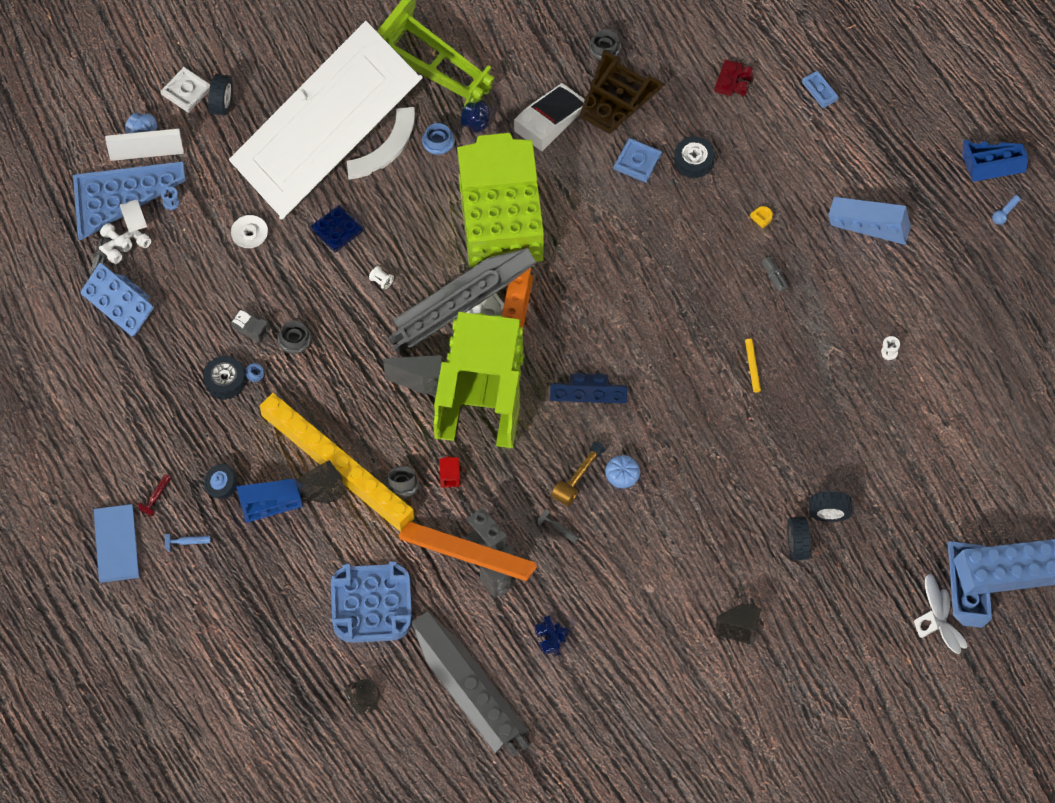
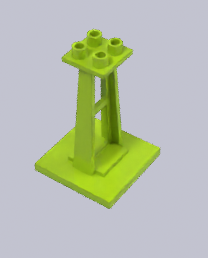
(402, 20)

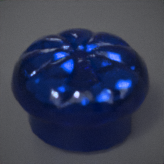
(476, 116)

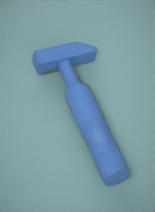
(186, 540)

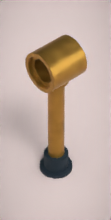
(564, 491)

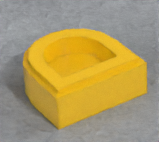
(762, 216)

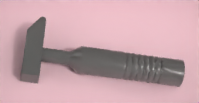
(558, 527)

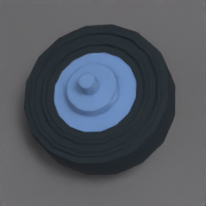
(221, 481)

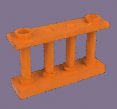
(518, 297)

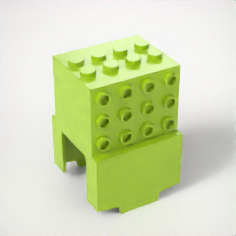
(500, 198)
(481, 373)

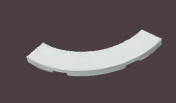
(388, 150)

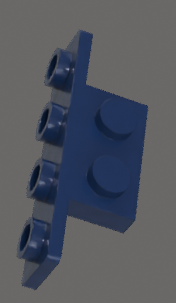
(588, 388)

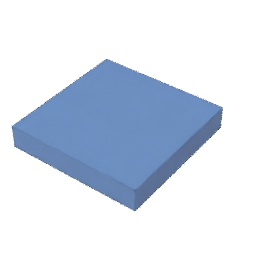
(637, 160)

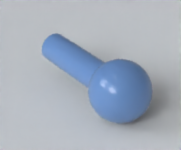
(1000, 216)

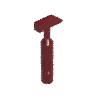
(155, 495)

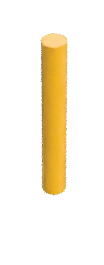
(752, 365)

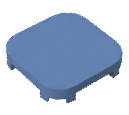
(371, 603)

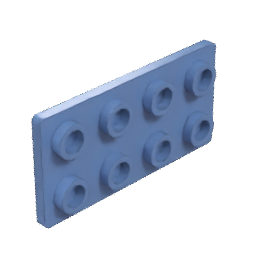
(118, 298)

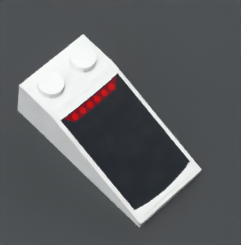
(549, 116)

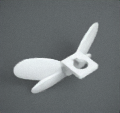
(940, 607)

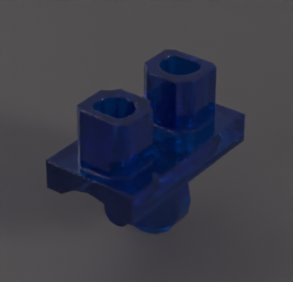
(546, 628)

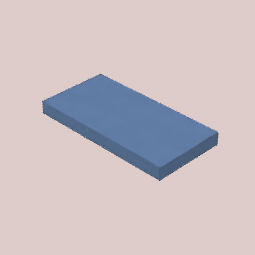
(116, 543)

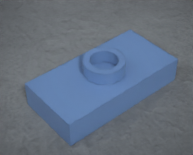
(820, 89)

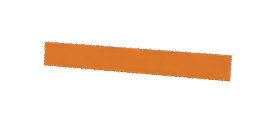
(468, 551)

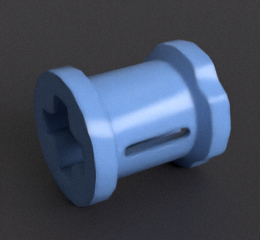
(172, 197)

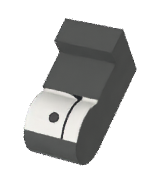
(250, 326)

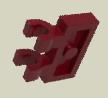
(729, 76)

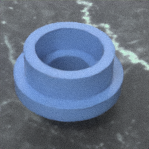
(255, 368)

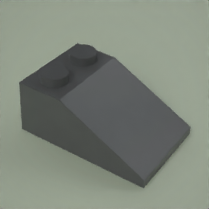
(415, 373)

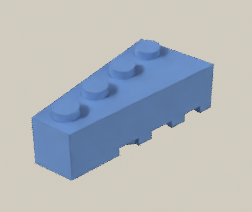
(871, 218)

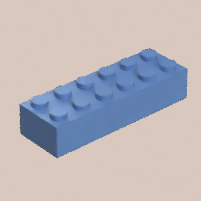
(1006, 567)

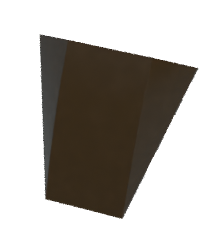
(616, 94)

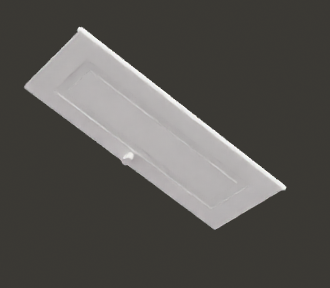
(324, 119)

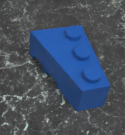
(992, 160)
(268, 499)

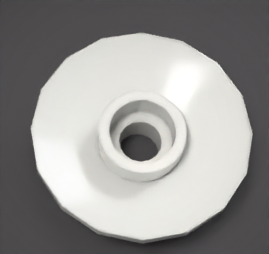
(249, 225)

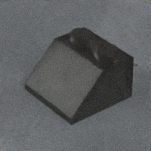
(321, 484)
(739, 623)

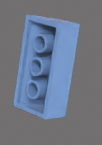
(969, 609)

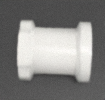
(381, 277)
(890, 348)

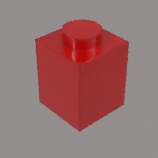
(449, 472)

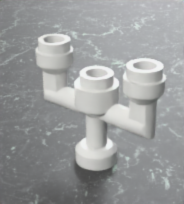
(121, 242)

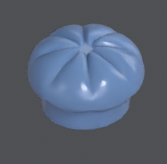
(141, 123)
(438, 139)
(622, 471)

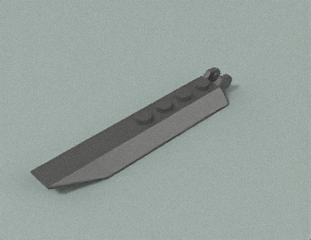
(459, 296)
(469, 685)

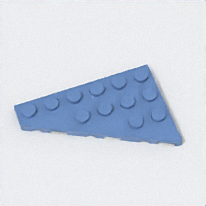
(102, 192)

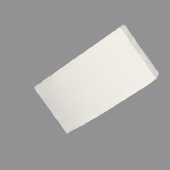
(133, 215)

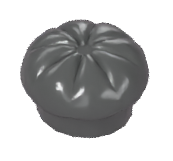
(604, 40)
(294, 337)
(402, 481)

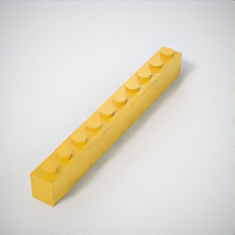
(323, 449)

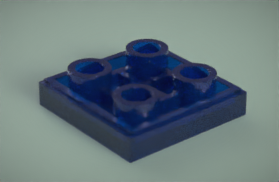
(336, 228)

